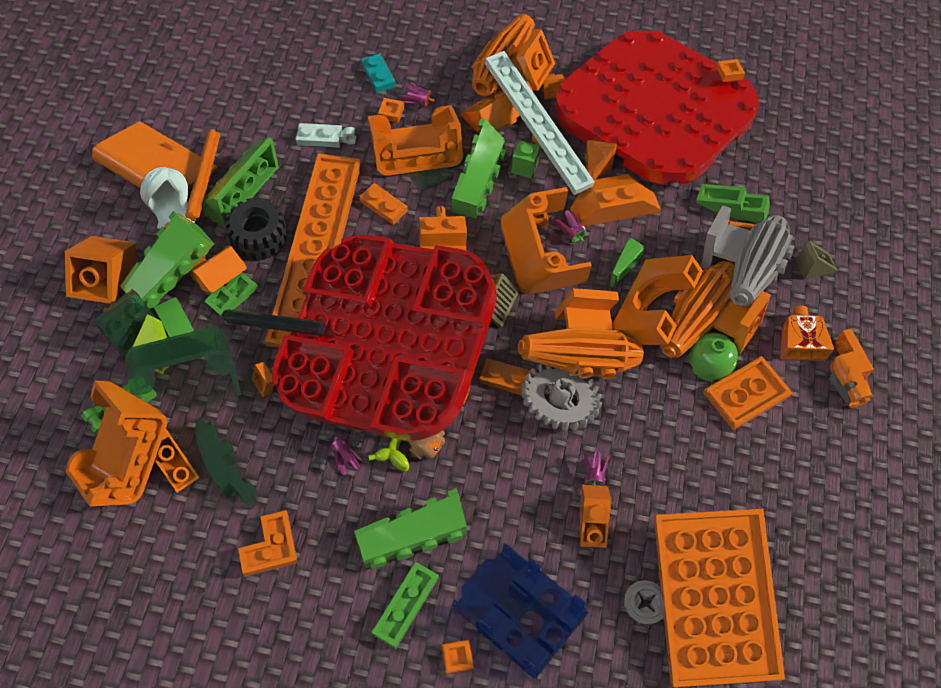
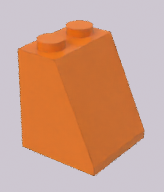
(98, 268)

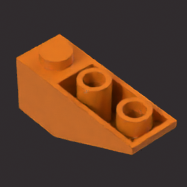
(174, 464)

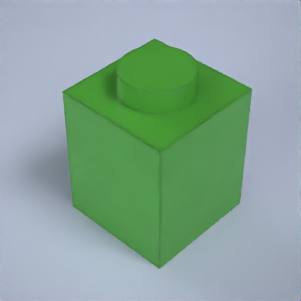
(525, 159)

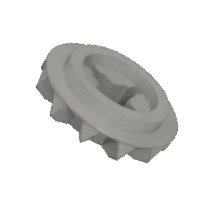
(646, 590)

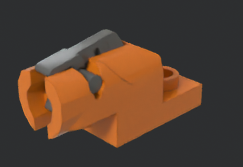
(851, 370)

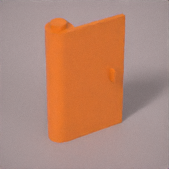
(142, 149)

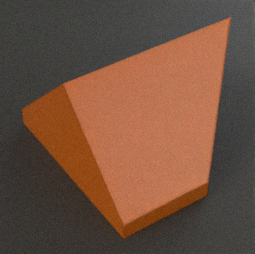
(599, 158)

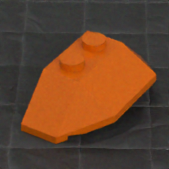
(614, 200)

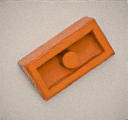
(219, 270)

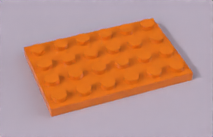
(718, 598)

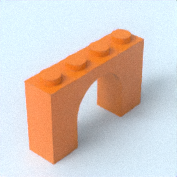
(654, 279)

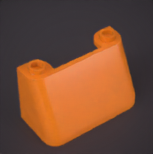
(417, 146)
(123, 449)

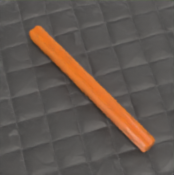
(202, 176)

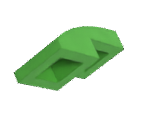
(232, 294)
(173, 318)

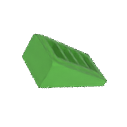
(628, 259)

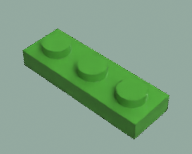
(405, 605)

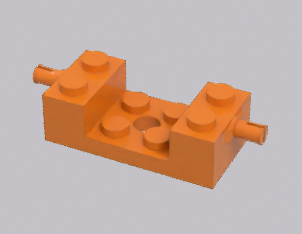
(442, 231)

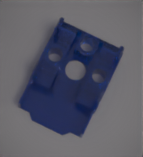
(503, 592)

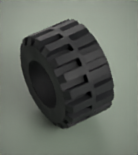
(253, 214)

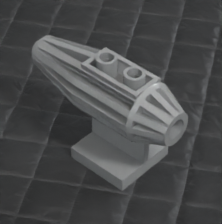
(756, 252)

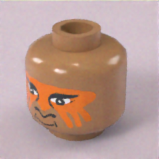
(427, 447)

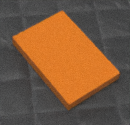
(747, 393)

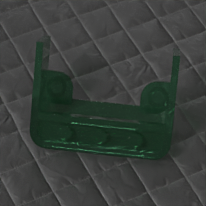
(205, 343)

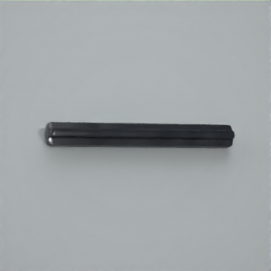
(275, 322)

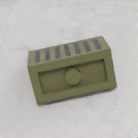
(506, 295)

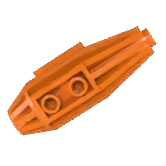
(525, 49)
(711, 307)
(588, 343)

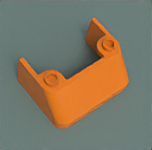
(532, 267)

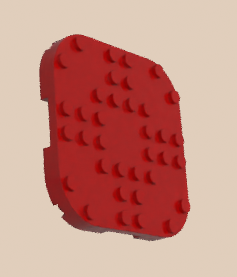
(656, 105)
(395, 337)

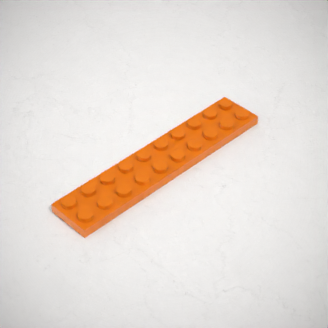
(319, 227)

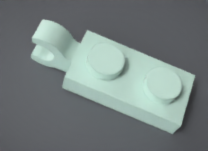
(324, 135)

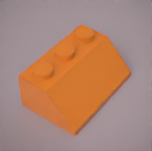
(494, 108)

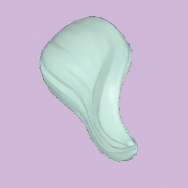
(165, 192)

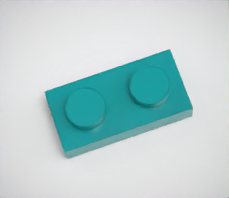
(378, 73)

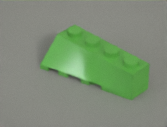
(479, 171)
(168, 260)
(412, 531)

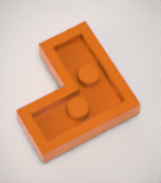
(276, 550)

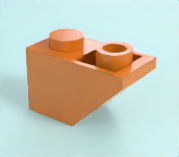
(594, 515)

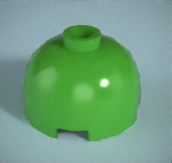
(713, 357)

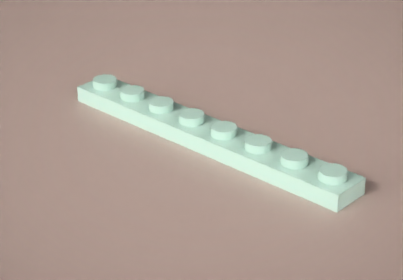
(539, 123)

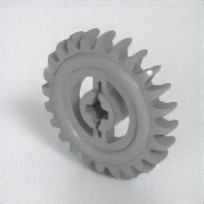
(562, 388)

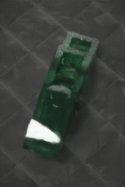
(220, 464)

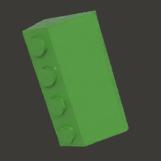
(241, 180)

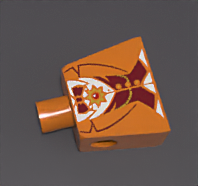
(805, 337)

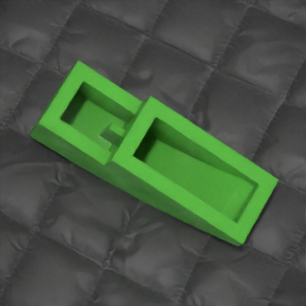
(743, 205)

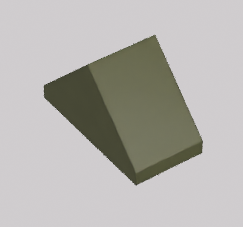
(814, 261)

